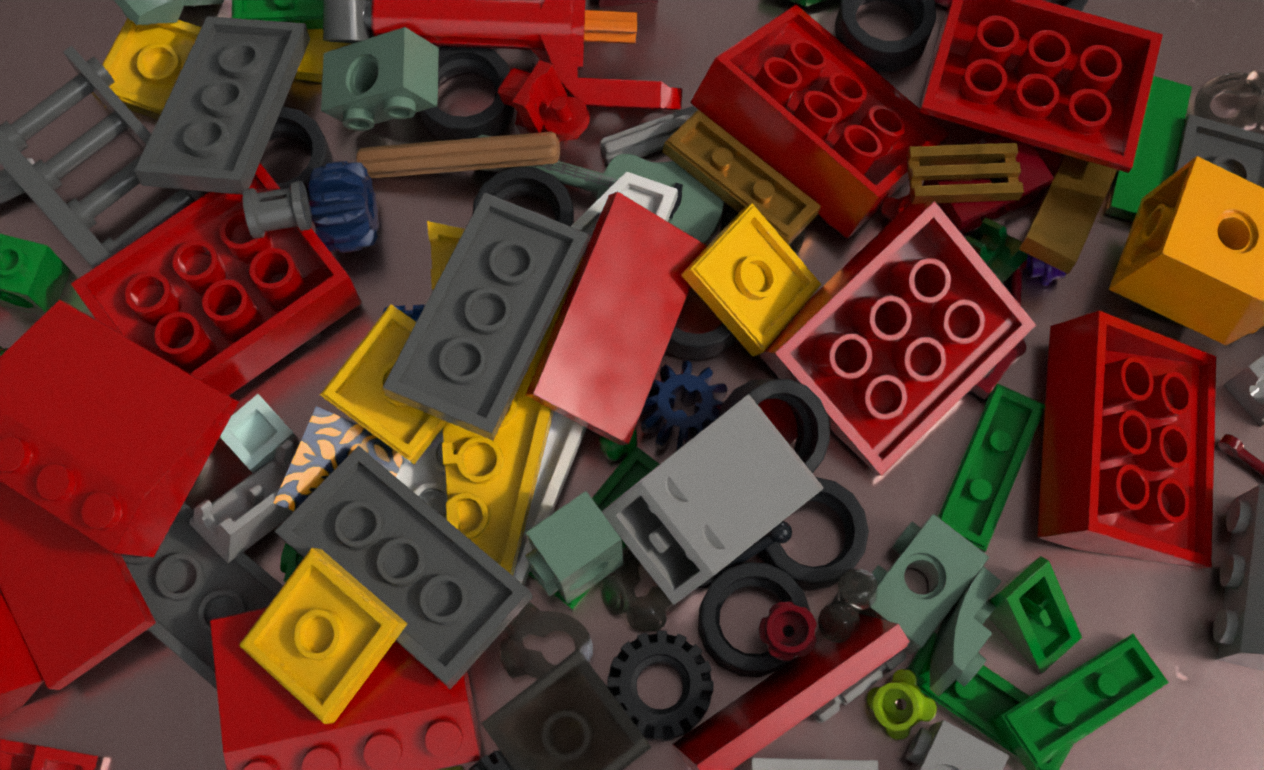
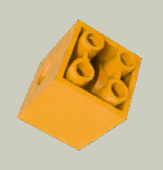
(1198, 252)

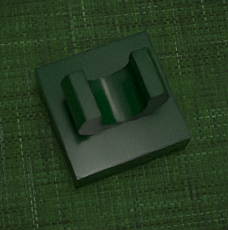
(997, 249)

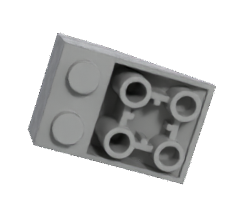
(712, 499)

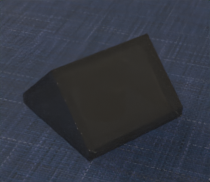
(567, 723)

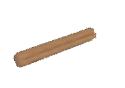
(460, 155)

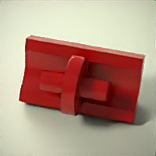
(543, 103)

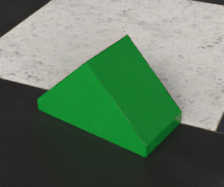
(1035, 615)

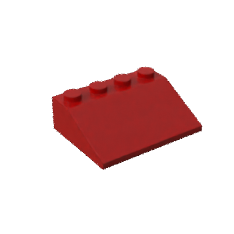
(1044, 77)
(817, 116)
(216, 295)
(900, 334)
(103, 429)
(1128, 443)
(392, 723)

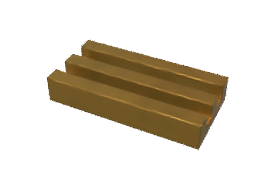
(1001, 165)

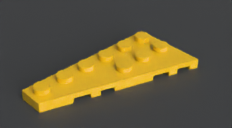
(487, 479)

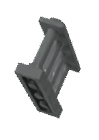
(44, 178)

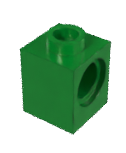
(30, 275)

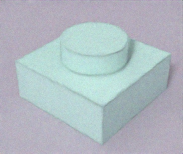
(256, 433)

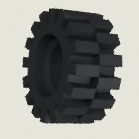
(681, 656)

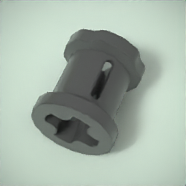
(277, 209)

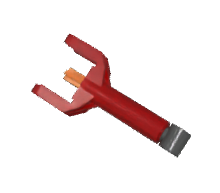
(546, 27)

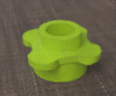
(884, 704)

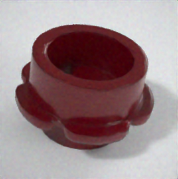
(790, 615)

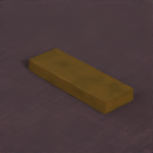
(739, 175)
(1067, 212)

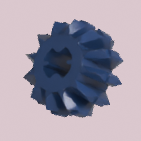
(343, 206)
(690, 391)

